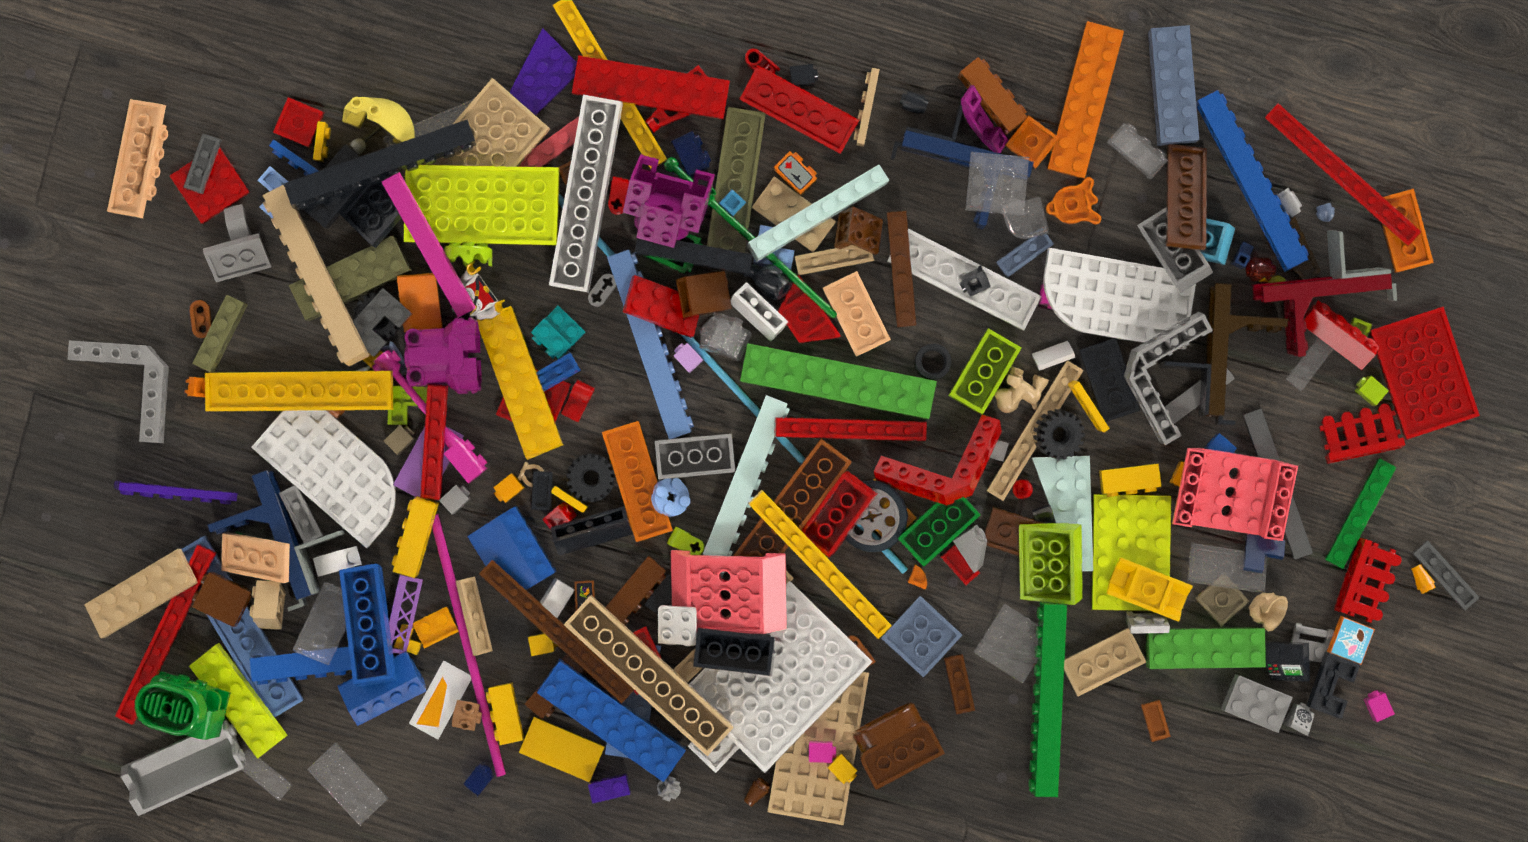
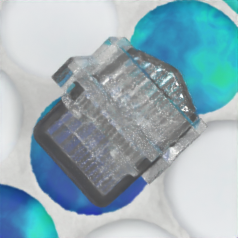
(724, 336)

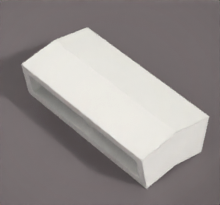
(557, 597)

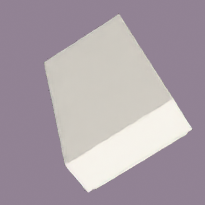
(1053, 355)

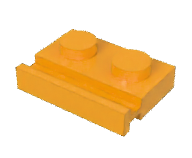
(435, 627)

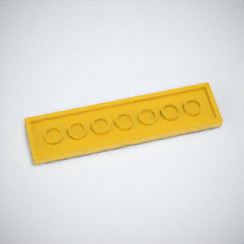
(519, 384)

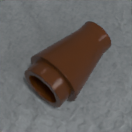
(757, 790)

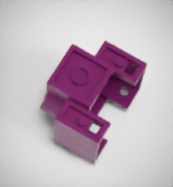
(664, 204)

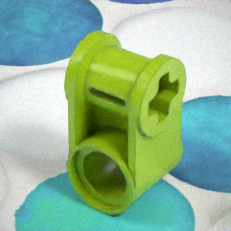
(683, 540)

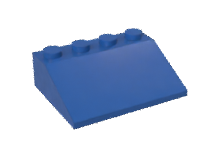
(513, 547)

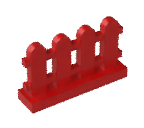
(1371, 437)
(1353, 588)

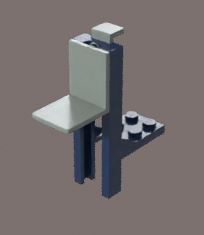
(275, 513)

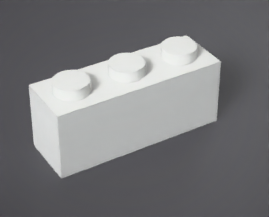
(758, 312)

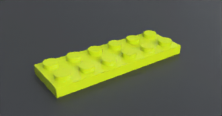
(245, 707)

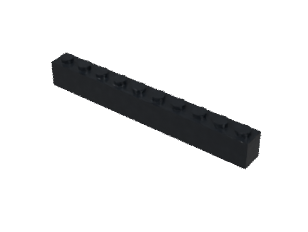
(380, 164)

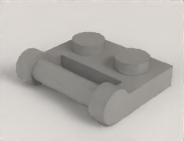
(1147, 623)
(1316, 649)

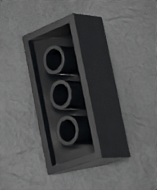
(734, 652)

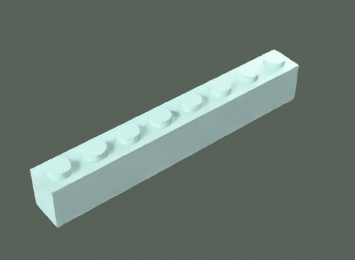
(817, 213)

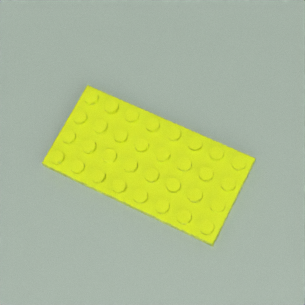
(487, 203)

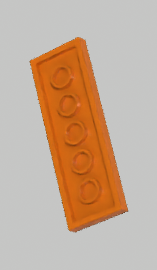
(635, 480)

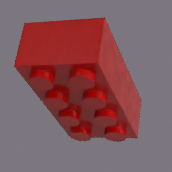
(838, 513)

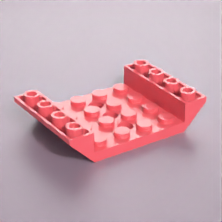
(1259, 497)
(754, 584)

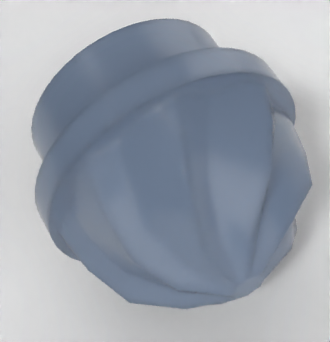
(1325, 212)

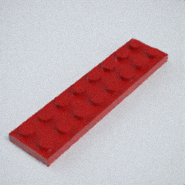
(651, 87)

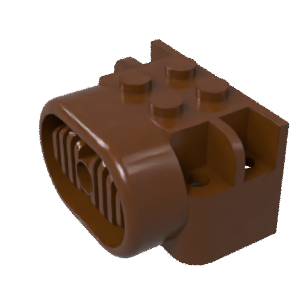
(896, 744)

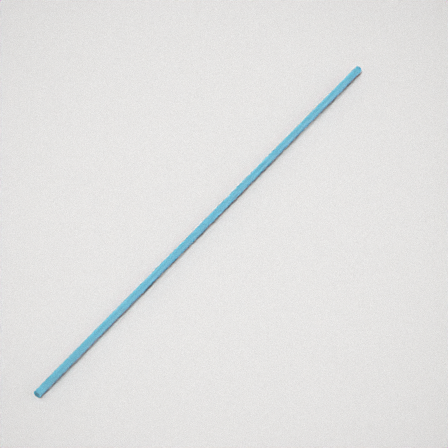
(749, 403)

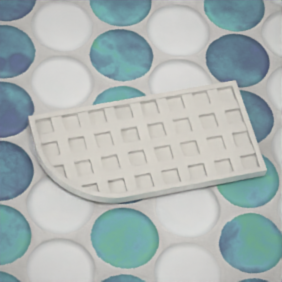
(1113, 296)
(332, 470)

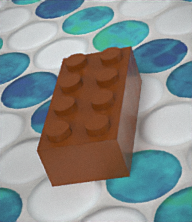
(995, 99)

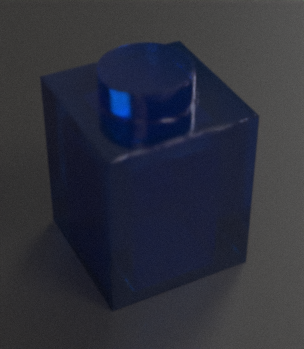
(479, 779)

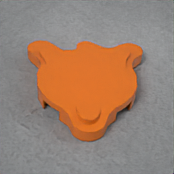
(1074, 204)

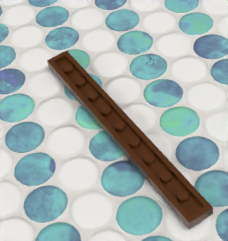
(556, 631)

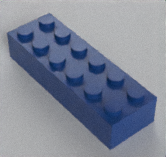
(367, 625)

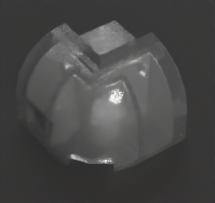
(1031, 224)

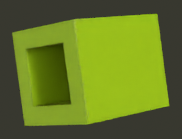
(1371, 390)

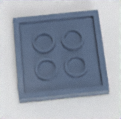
(921, 636)

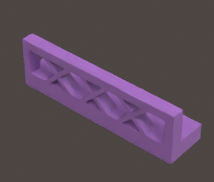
(397, 608)

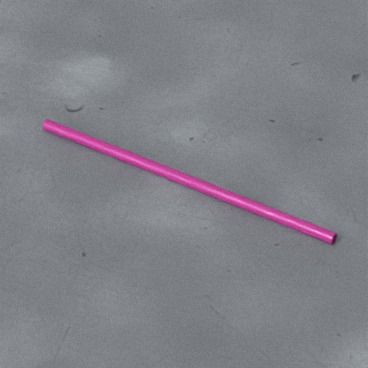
(471, 660)

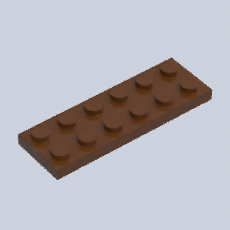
(1186, 197)

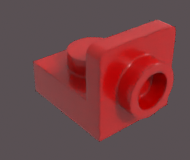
(561, 514)

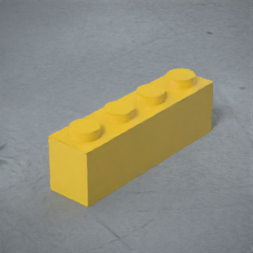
(415, 536)

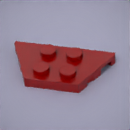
(806, 318)

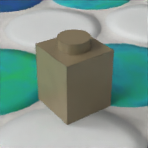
(400, 439)

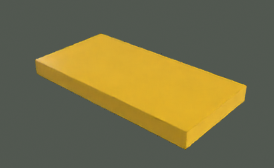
(561, 749)

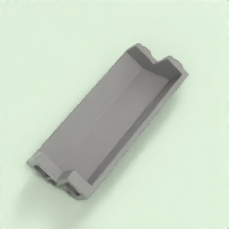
(181, 769)

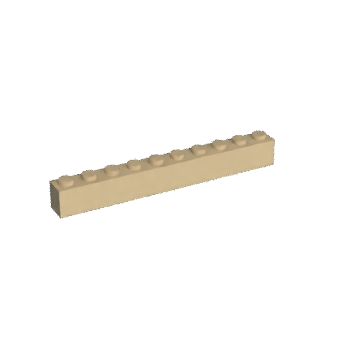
(316, 276)

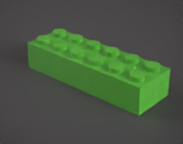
(1206, 648)

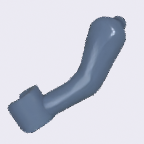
(393, 347)

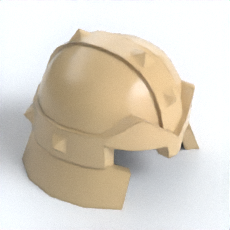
(1268, 610)

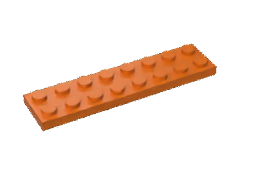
(1085, 99)

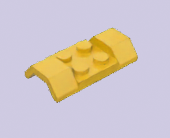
(1148, 589)

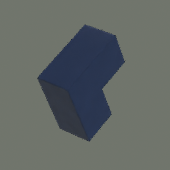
(1242, 255)

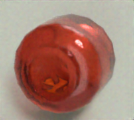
(1260, 269)

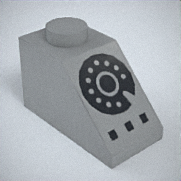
(1300, 718)

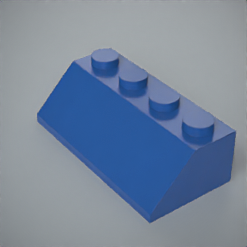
(372, 700)

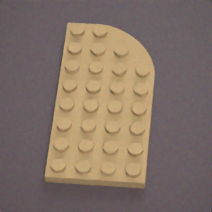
(808, 787)

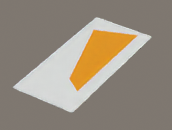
(440, 700)

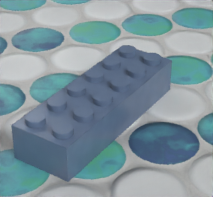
(1173, 85)

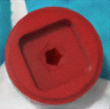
(1022, 489)

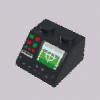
(1287, 661)

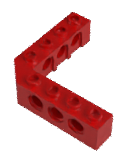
(939, 487)

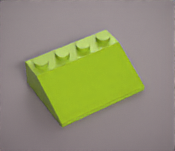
(1051, 562)

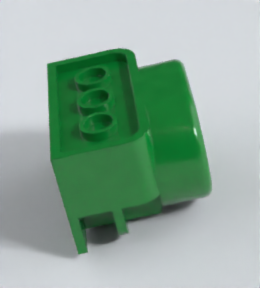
(196, 707)

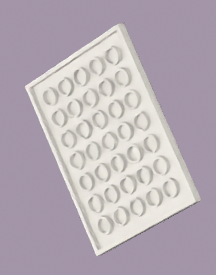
(809, 673)

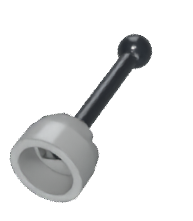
(359, 145)

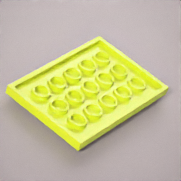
(1131, 530)

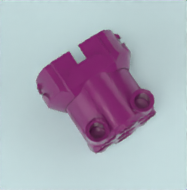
(443, 356)

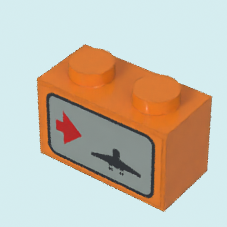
(795, 172)

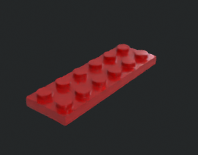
(799, 109)

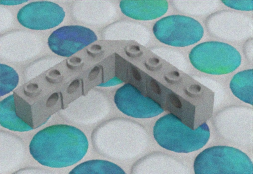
(1146, 356)
(154, 381)

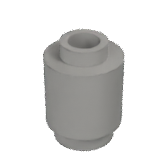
(1289, 202)

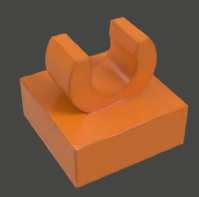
(196, 387)

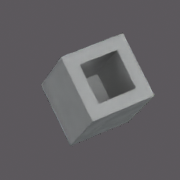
(455, 498)

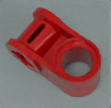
(763, 61)
(618, 193)

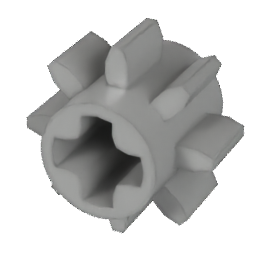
(669, 789)

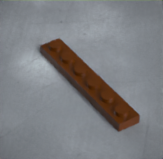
(901, 268)

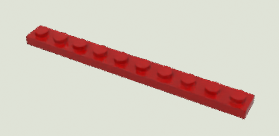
(1343, 175)
(165, 634)

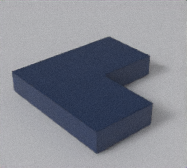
(1258, 548)

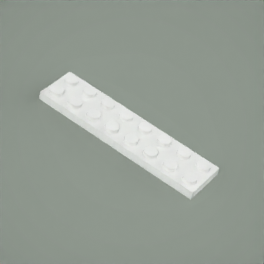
(944, 270)

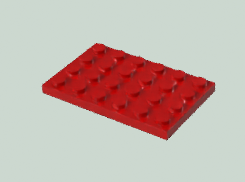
(1424, 373)

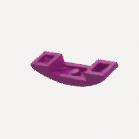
(991, 136)

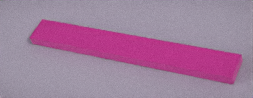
(428, 244)

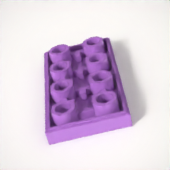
(411, 473)

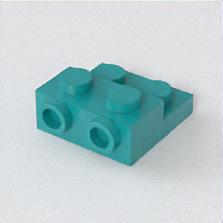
(557, 333)

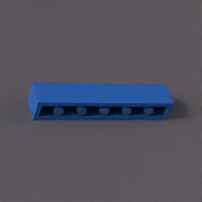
(297, 666)

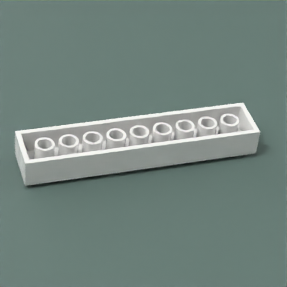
(586, 193)

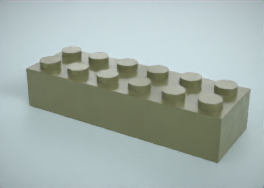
(358, 274)

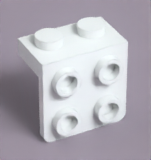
(677, 625)

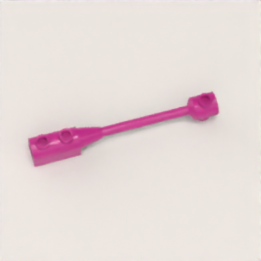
(459, 451)

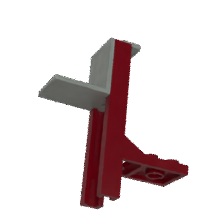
(1299, 293)

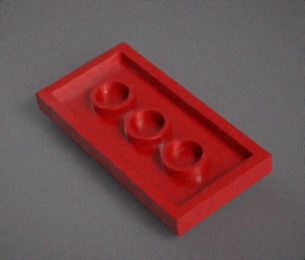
(658, 306)

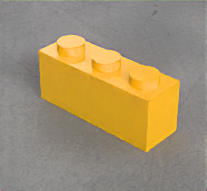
(1130, 479)
(505, 713)

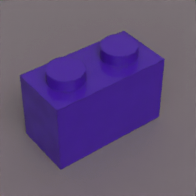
(609, 788)

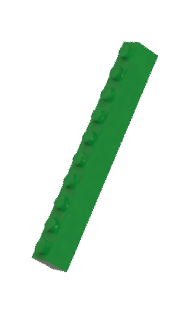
(1048, 699)

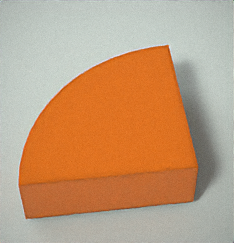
(918, 577)

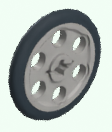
(889, 533)

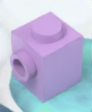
(687, 357)

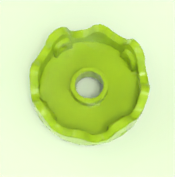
(469, 252)

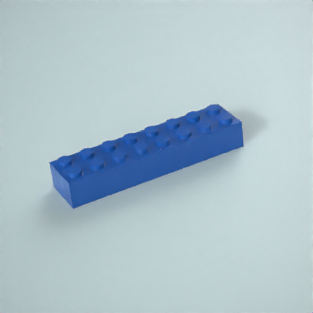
(611, 720)

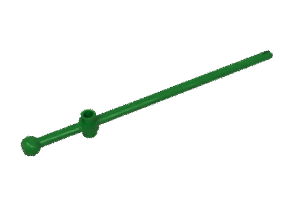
(671, 165)

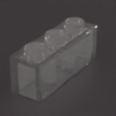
(1137, 150)

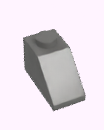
(972, 547)

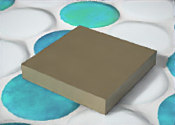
(1221, 602)

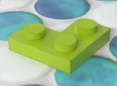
(401, 401)

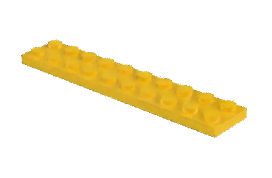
(299, 391)

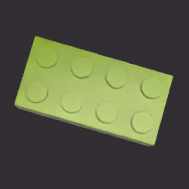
(984, 371)

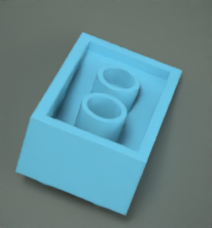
(1218, 241)

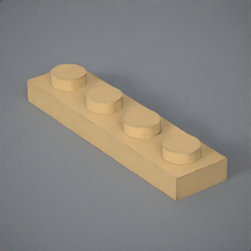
(867, 98)
(831, 259)
(474, 616)

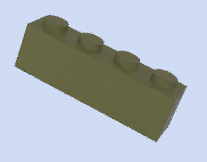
(220, 334)

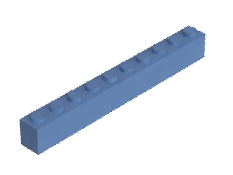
(653, 353)

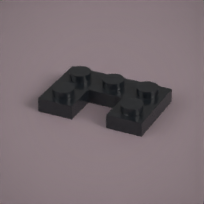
(1325, 682)

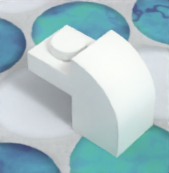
(336, 561)

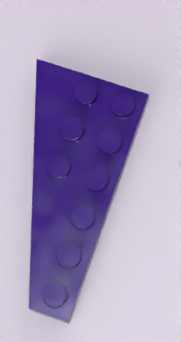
(543, 74)
(168, 492)

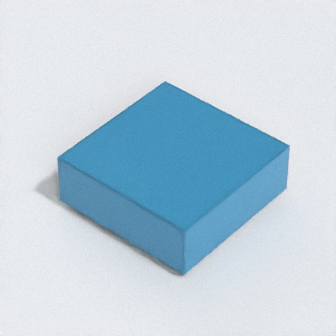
(732, 202)

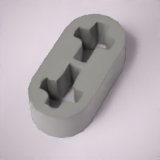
(598, 287)

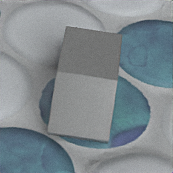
(236, 222)

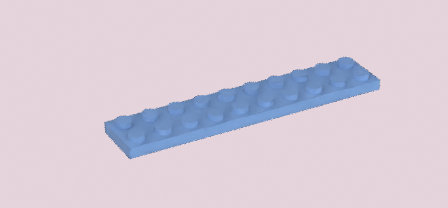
(249, 642)

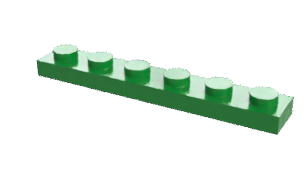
(1360, 513)

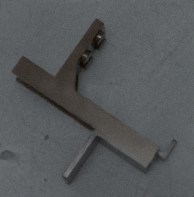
(1215, 367)

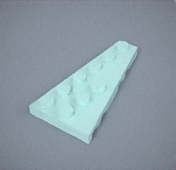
(1069, 494)

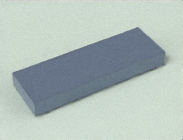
(1023, 254)

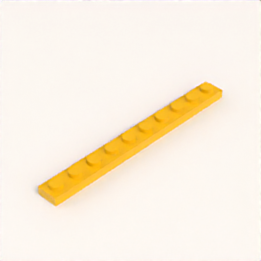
(589, 48)
(819, 564)

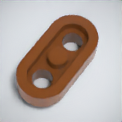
(199, 320)

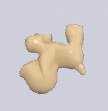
(1009, 398)

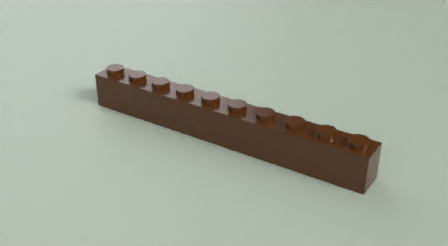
(621, 606)

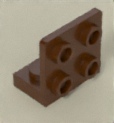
(858, 229)

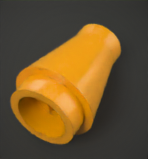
(1422, 579)

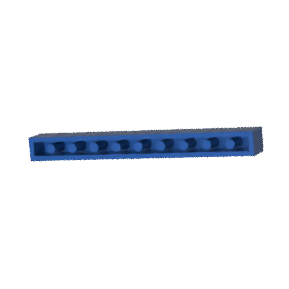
(1252, 181)

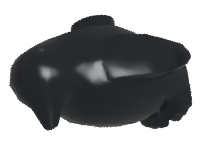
(769, 280)

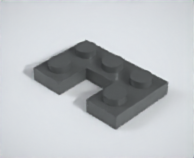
(382, 305)

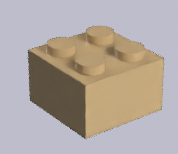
(268, 604)

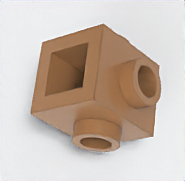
(466, 715)

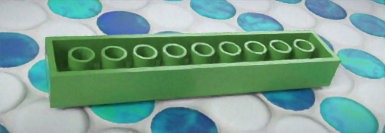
(838, 381)

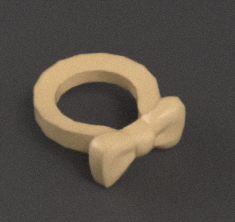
(522, 477)

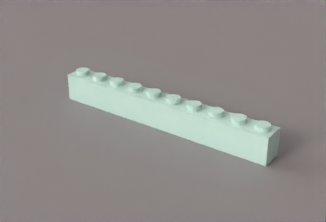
(745, 479)

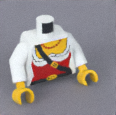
(484, 300)

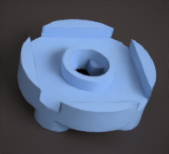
(660, 494)

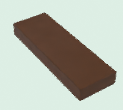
(959, 684)

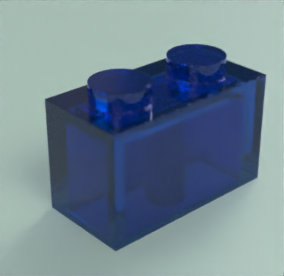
(691, 153)

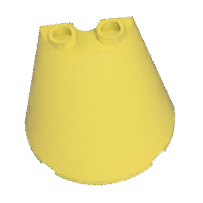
(382, 111)

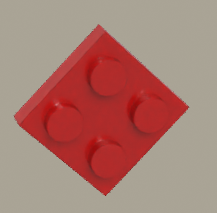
(298, 122)

